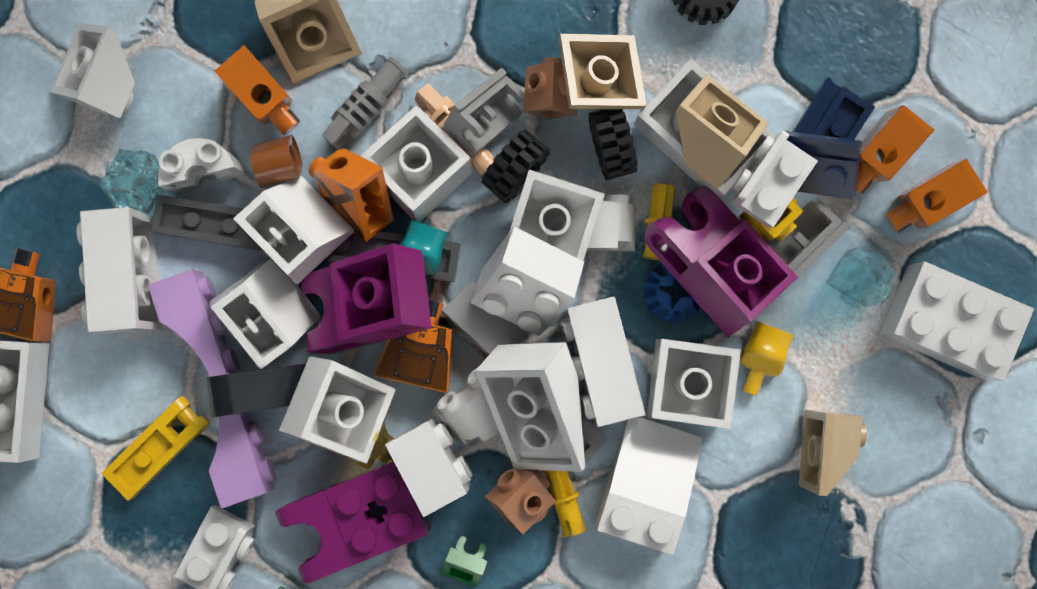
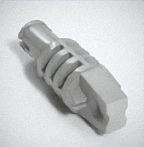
(363, 104)

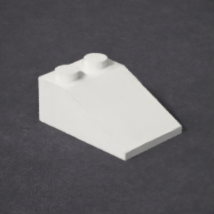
(535, 405)
(649, 485)

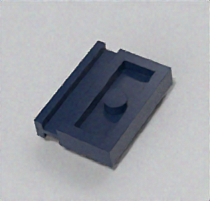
(834, 112)
(836, 166)

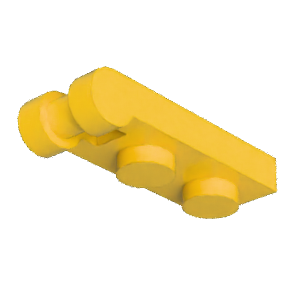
(154, 449)

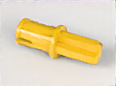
(660, 206)
(566, 502)

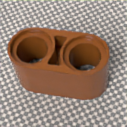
(276, 161)

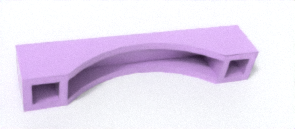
(239, 463)

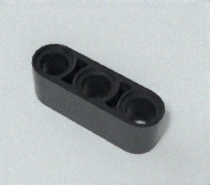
(253, 390)

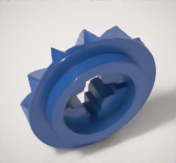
(659, 301)

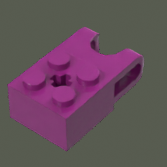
(719, 260)
(369, 299)
(347, 524)

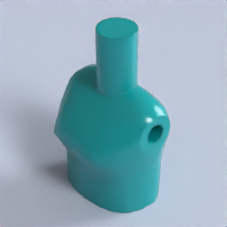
(428, 240)

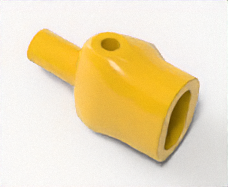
(764, 355)

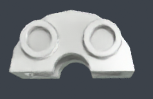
(191, 159)
(614, 226)
(467, 412)

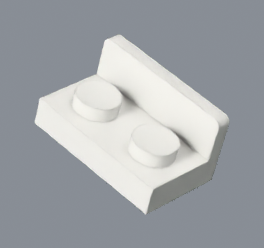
(773, 180)
(215, 550)

